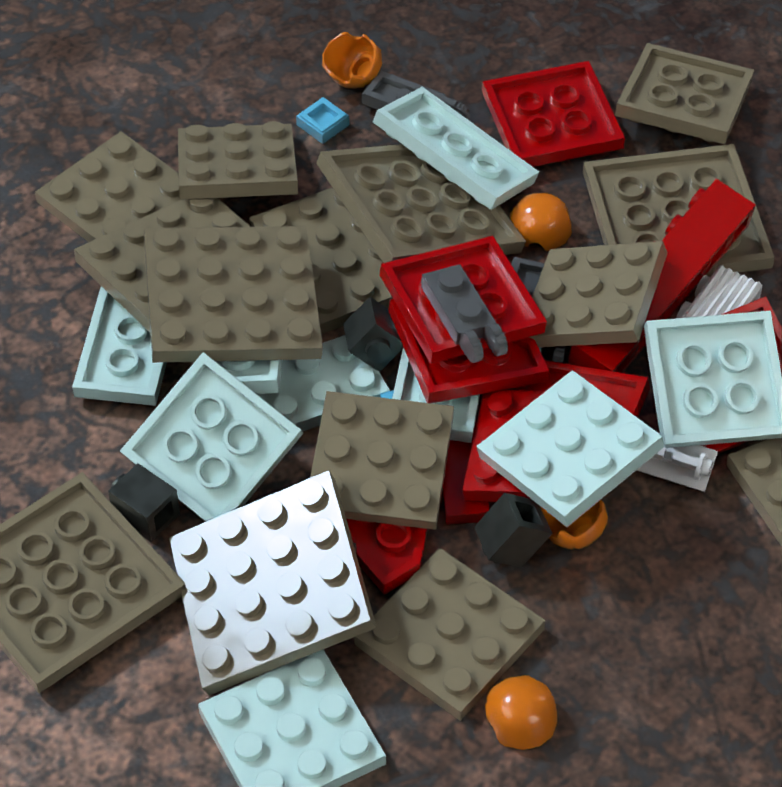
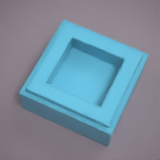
(322, 120)

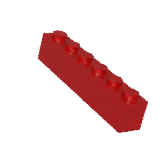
(693, 249)

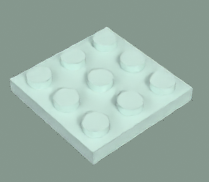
(715, 378)
(212, 440)
(570, 447)
(292, 728)

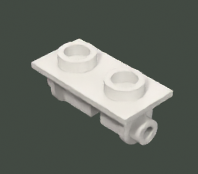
(682, 465)

